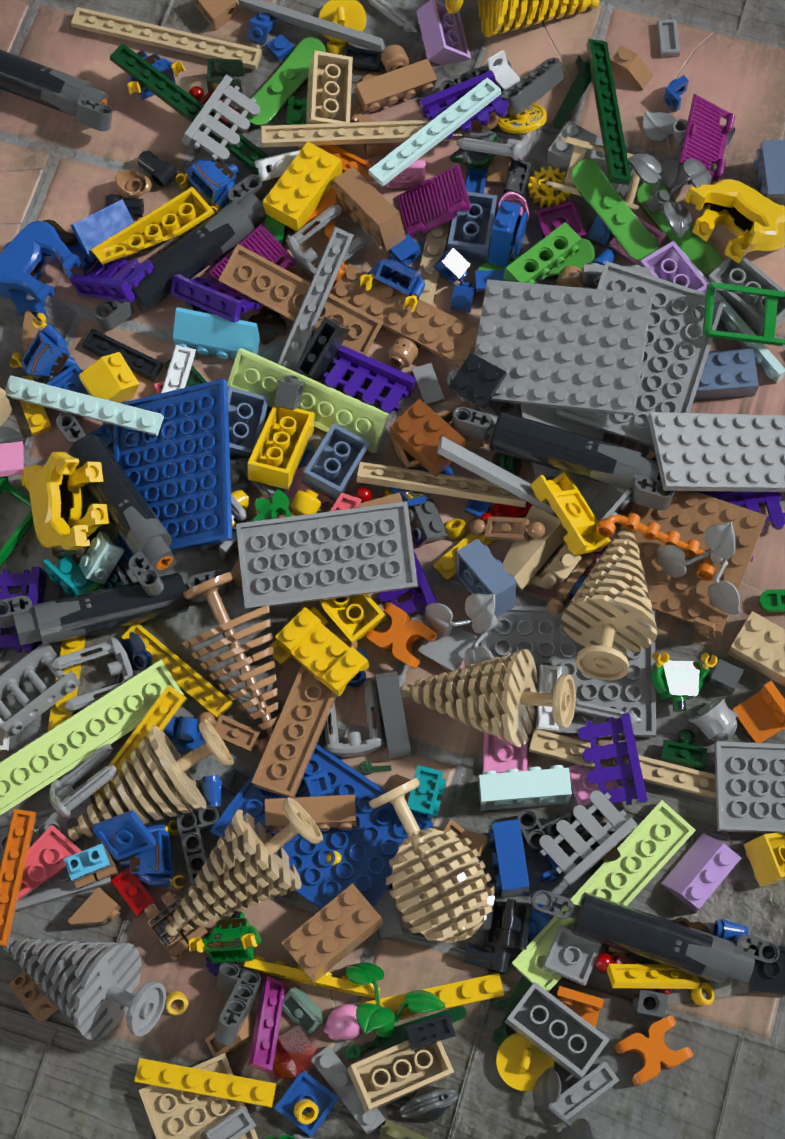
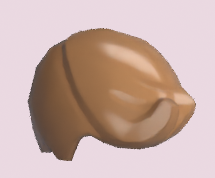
(132, 184)

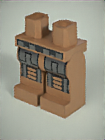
(176, 945)

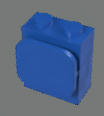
(507, 233)

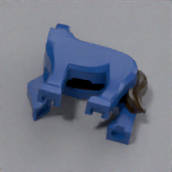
(26, 258)

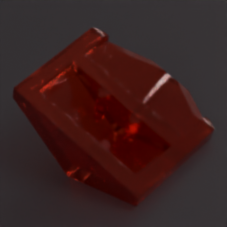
(292, 1053)

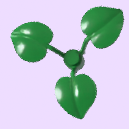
(380, 1018)

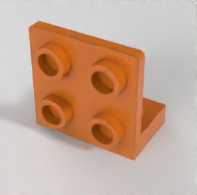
(762, 713)
(582, 1004)

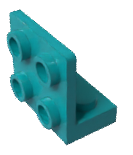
(68, 575)
(425, 796)

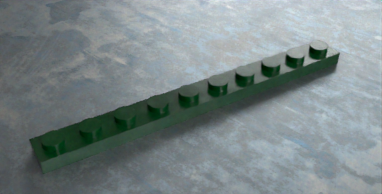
(180, 101)
(608, 112)

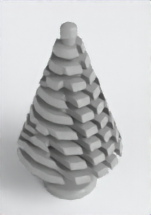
(92, 983)

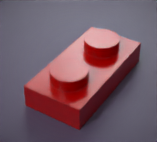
(133, 891)

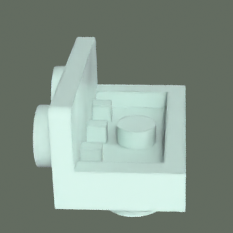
(100, 558)

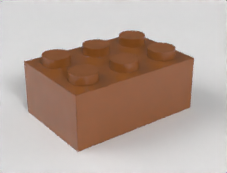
(419, 434)

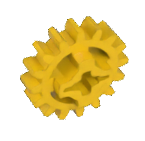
(542, 192)

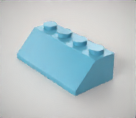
(214, 334)

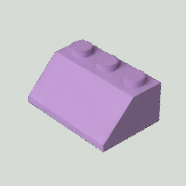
(442, 34)
(673, 266)
(700, 871)

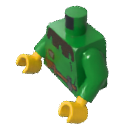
(679, 679)
(229, 940)

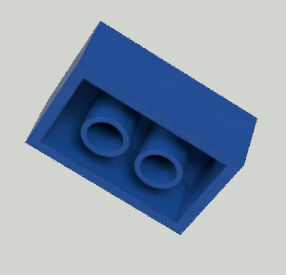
(508, 859)

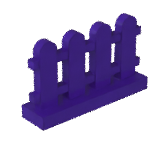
(437, 103)
(112, 279)
(212, 297)
(377, 373)
(751, 500)
(31, 581)
(417, 603)
(615, 750)

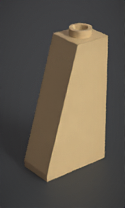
(529, 556)

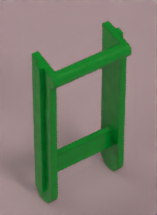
(769, 318)
(23, 527)

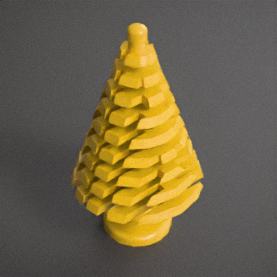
(506, 15)

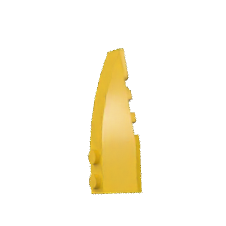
(159, 225)
(354, 615)

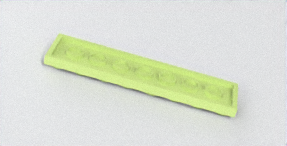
(330, 406)

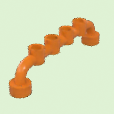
(651, 531)

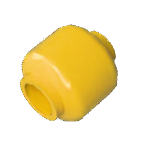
(305, 503)

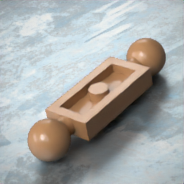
(507, 529)
(556, 605)
(236, 733)

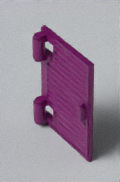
(705, 136)
(434, 203)
(261, 243)

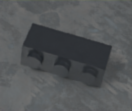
(322, 349)

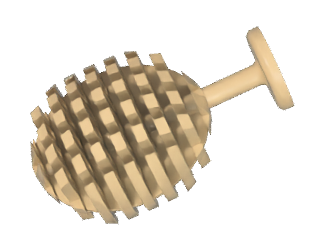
(435, 877)

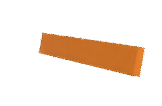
(13, 867)

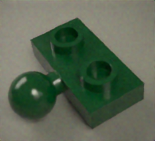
(684, 752)

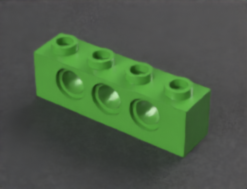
(561, 237)

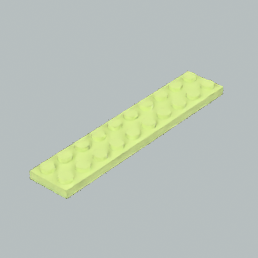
(81, 735)
(620, 881)

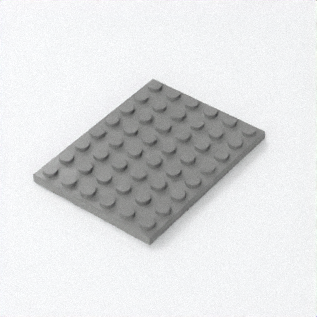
(565, 345)
(672, 353)
(549, 645)

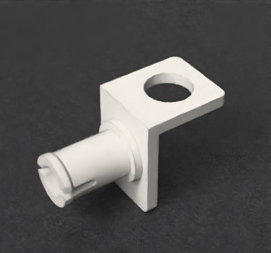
(503, 72)

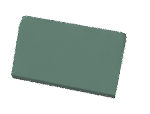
(303, 1010)

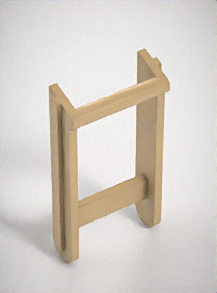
(578, 155)

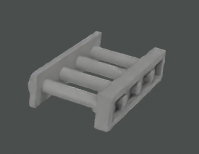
(25, 670)

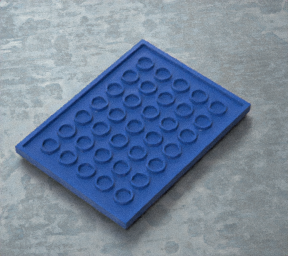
(184, 467)
(363, 849)

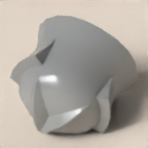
(716, 720)

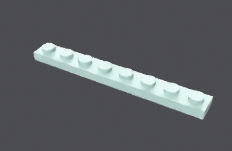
(434, 132)
(735, 324)
(84, 405)

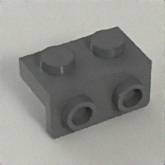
(426, 523)

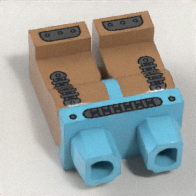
(86, 863)

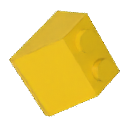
(110, 379)
(767, 858)

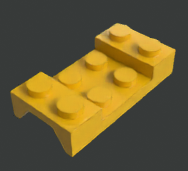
(572, 512)
(321, 651)

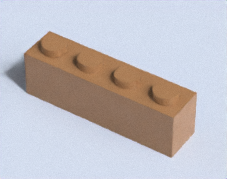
(395, 86)
(325, 810)

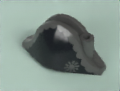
(428, 1104)

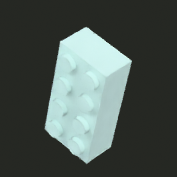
(524, 788)

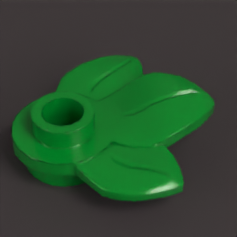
(272, 508)

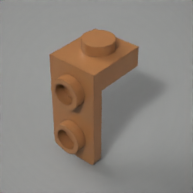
(704, 628)
(478, 840)
(32, 997)

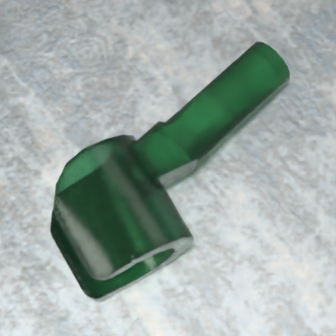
(367, 769)

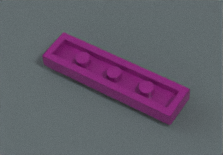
(267, 1024)

